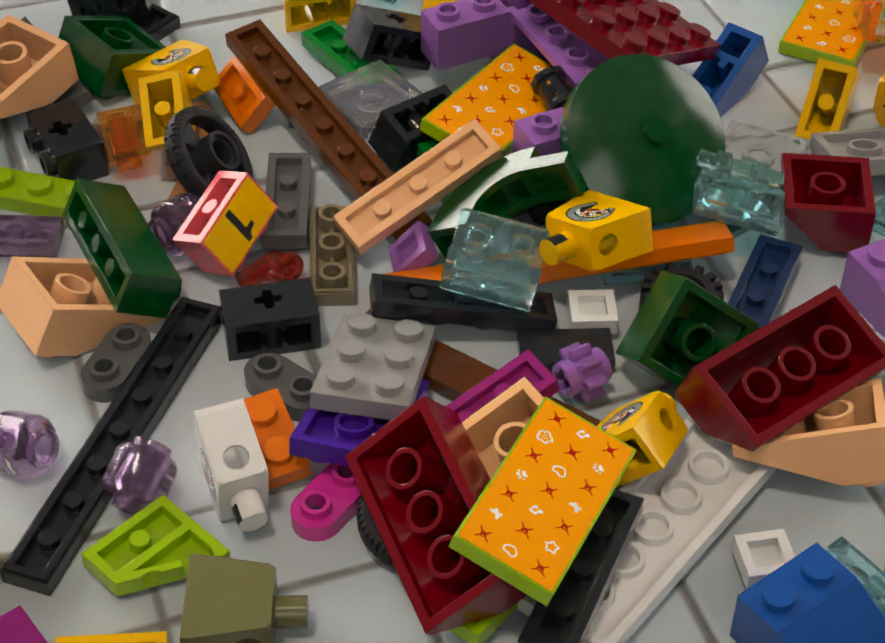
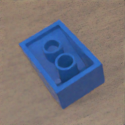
(808, 602)

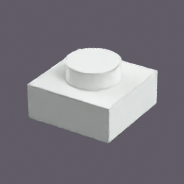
(592, 309)
(760, 554)

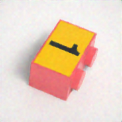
(225, 223)

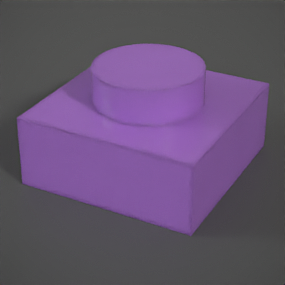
(413, 249)

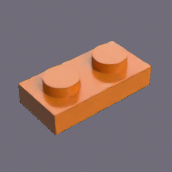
(243, 96)
(273, 432)

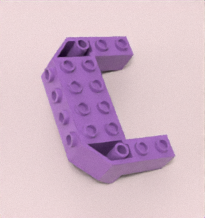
(485, 28)

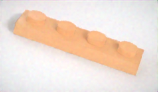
(417, 186)

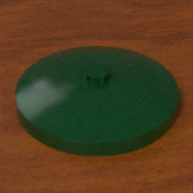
(639, 132)

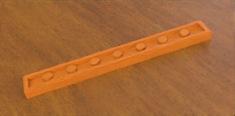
(668, 247)

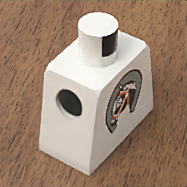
(237, 477)

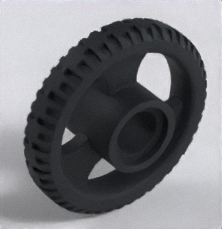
(197, 159)

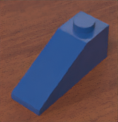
(734, 67)

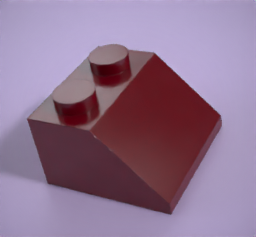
(830, 199)

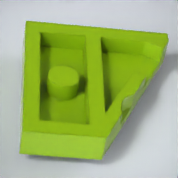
(149, 549)

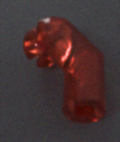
(271, 267)

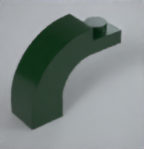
(508, 188)

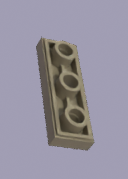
(330, 259)

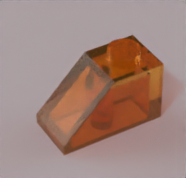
(122, 137)

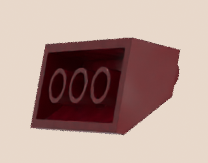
(783, 372)
(419, 487)

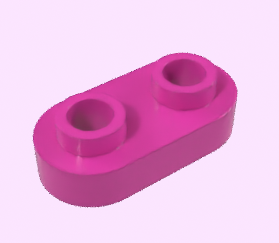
(335, 494)

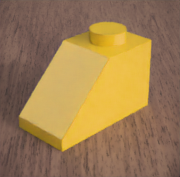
(828, 98)
(160, 99)

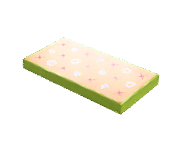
(825, 32)
(493, 98)
(543, 500)

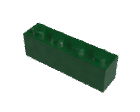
(122, 249)

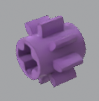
(582, 372)

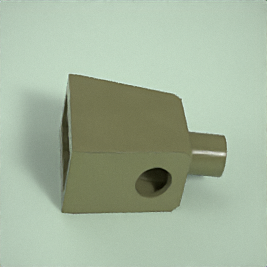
(236, 602)

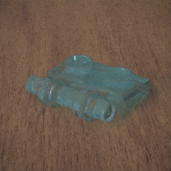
(737, 201)

